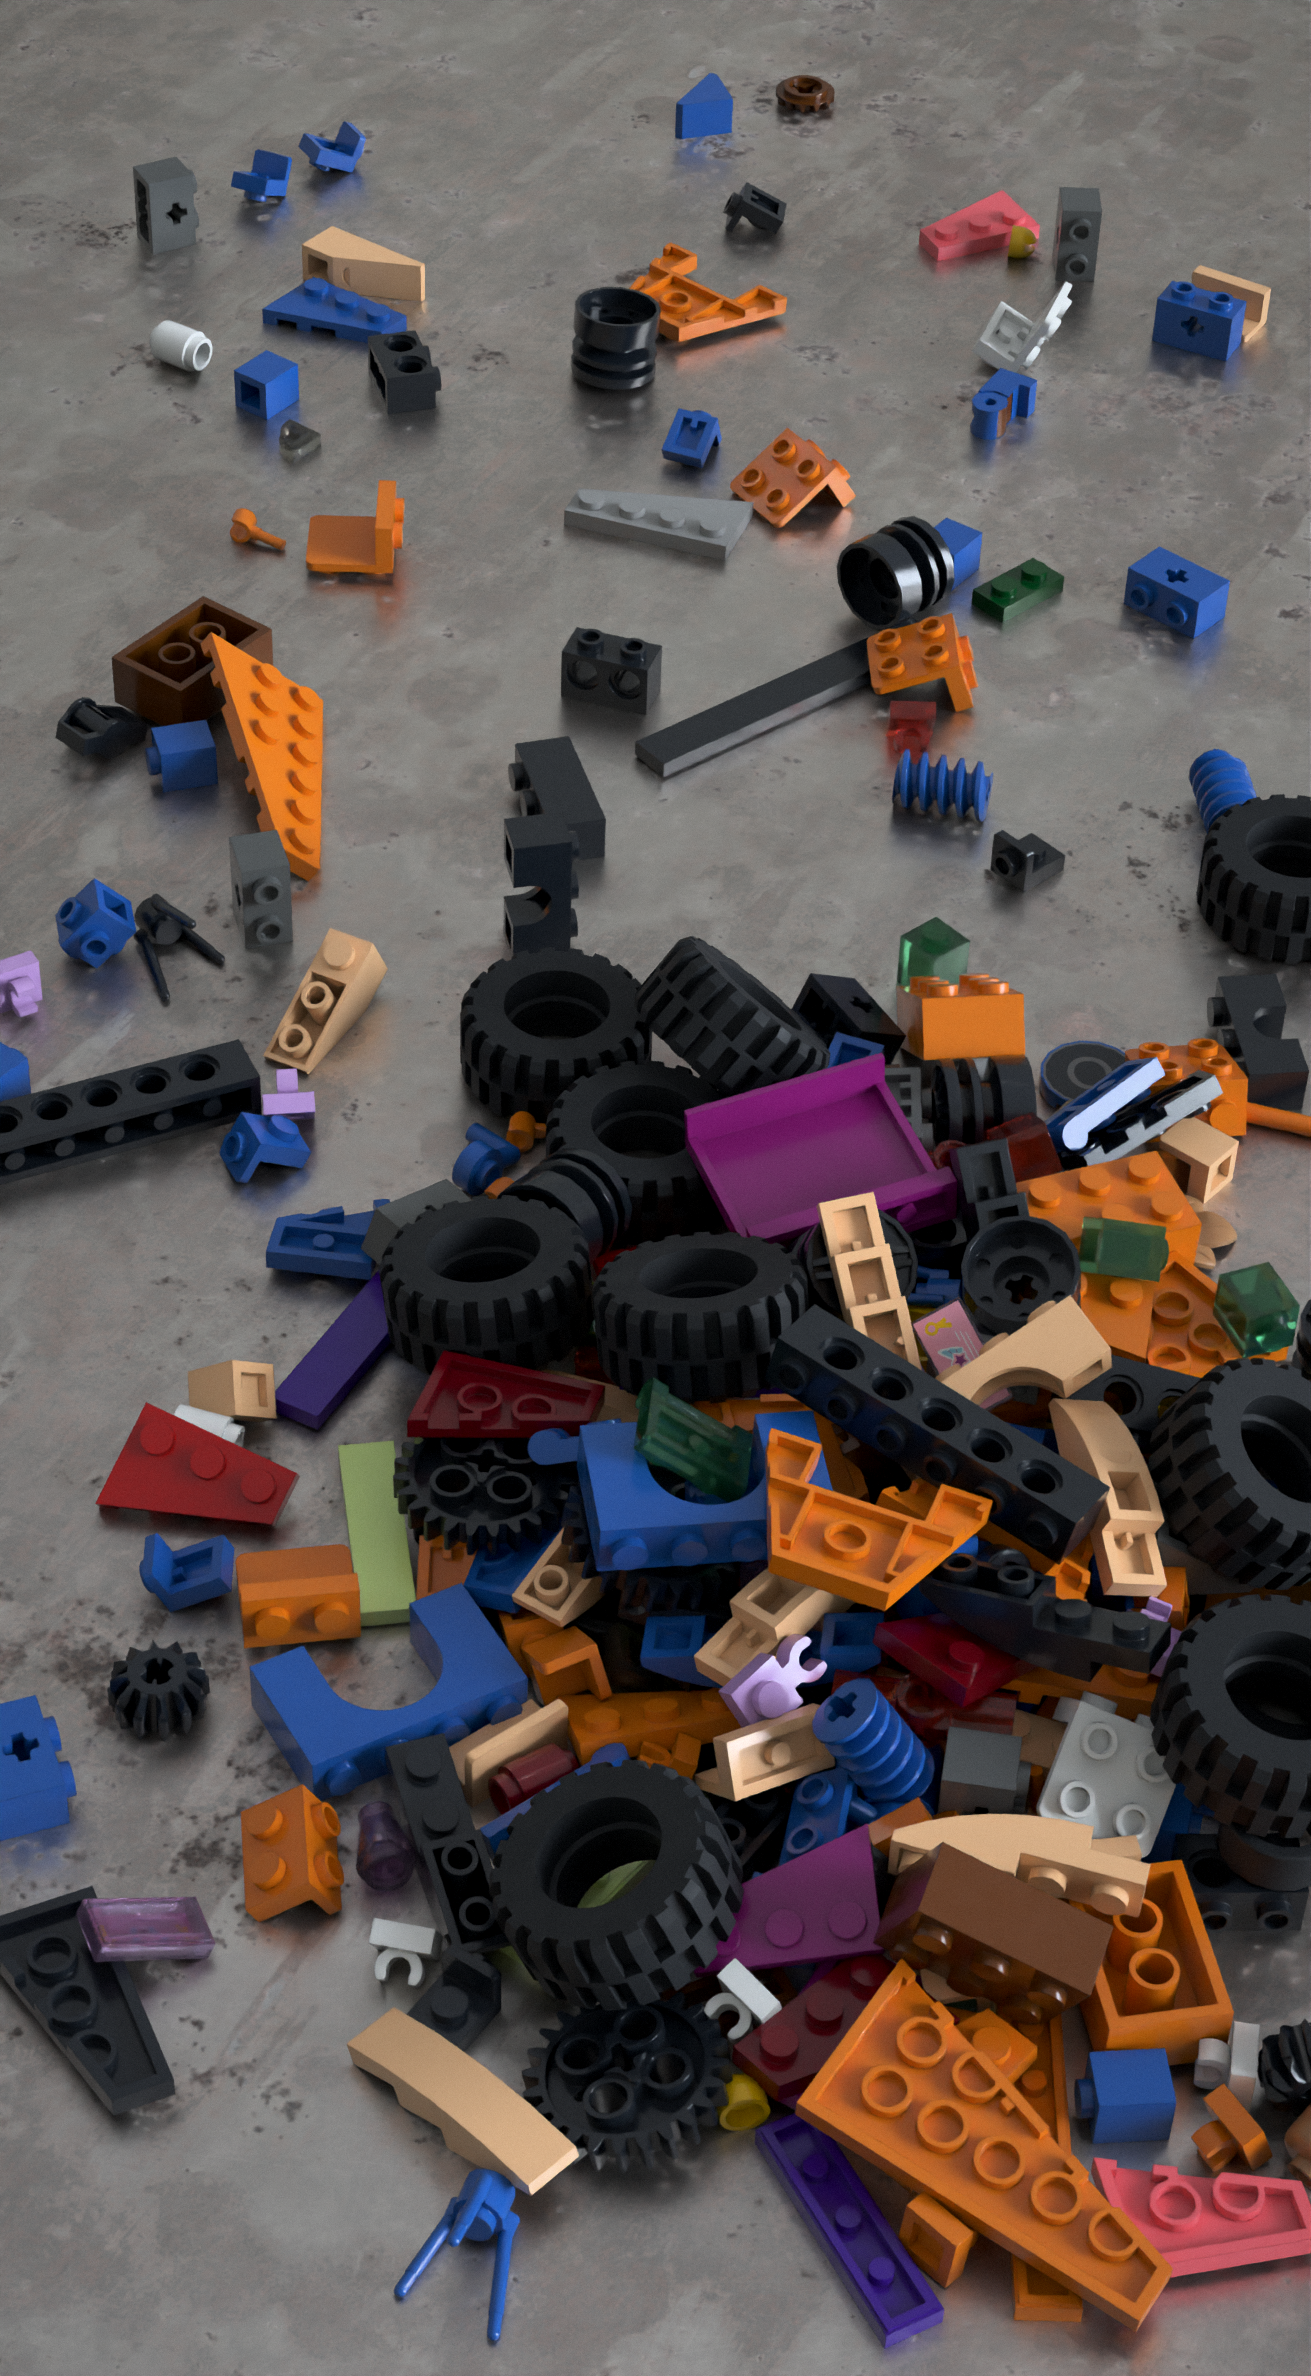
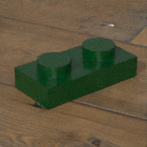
(1017, 590)

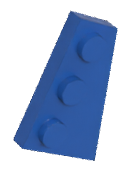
(330, 307)

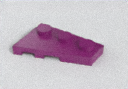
(807, 1910)

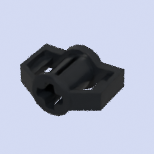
(99, 728)

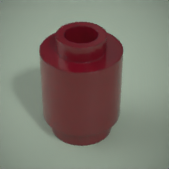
(529, 1775)

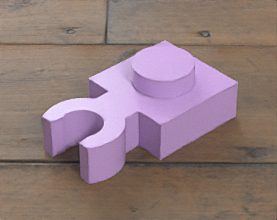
(768, 1684)

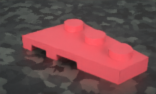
(976, 228)
(1210, 2221)

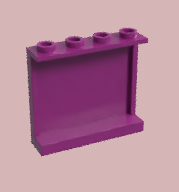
(814, 1142)

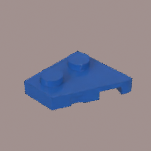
(323, 1243)

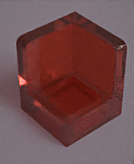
(1029, 1147)

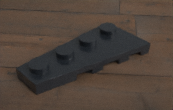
(1145, 1120)
(84, 2003)

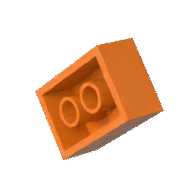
(961, 1018)
(1121, 1189)
(1158, 1975)

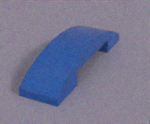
(842, 1644)

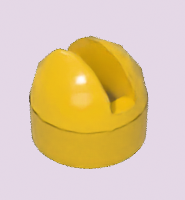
(1021, 242)
(746, 2106)

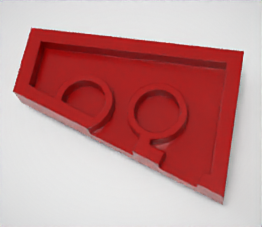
(194, 1473)

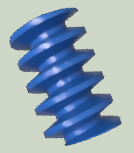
(1219, 784)
(942, 785)
(873, 1743)

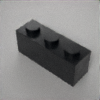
(555, 782)

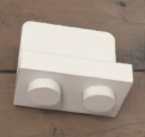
(1013, 339)
(1106, 1773)

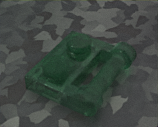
(692, 1443)

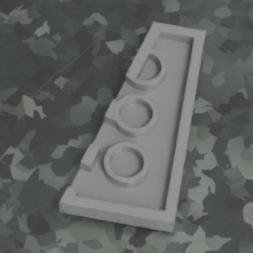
(667, 521)

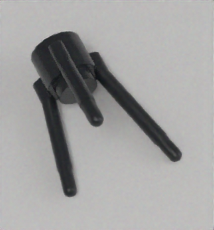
(163, 925)

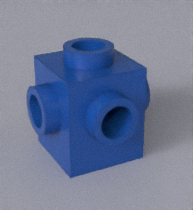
(95, 923)

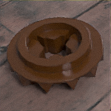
(805, 93)

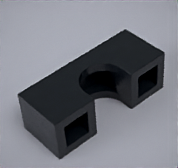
(540, 855)
(1250, 1026)

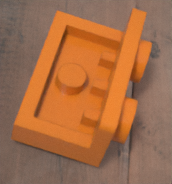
(291, 1854)

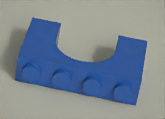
(644, 1526)
(344, 1745)

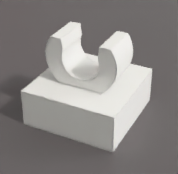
(407, 1943)
(745, 1996)
(1231, 2063)

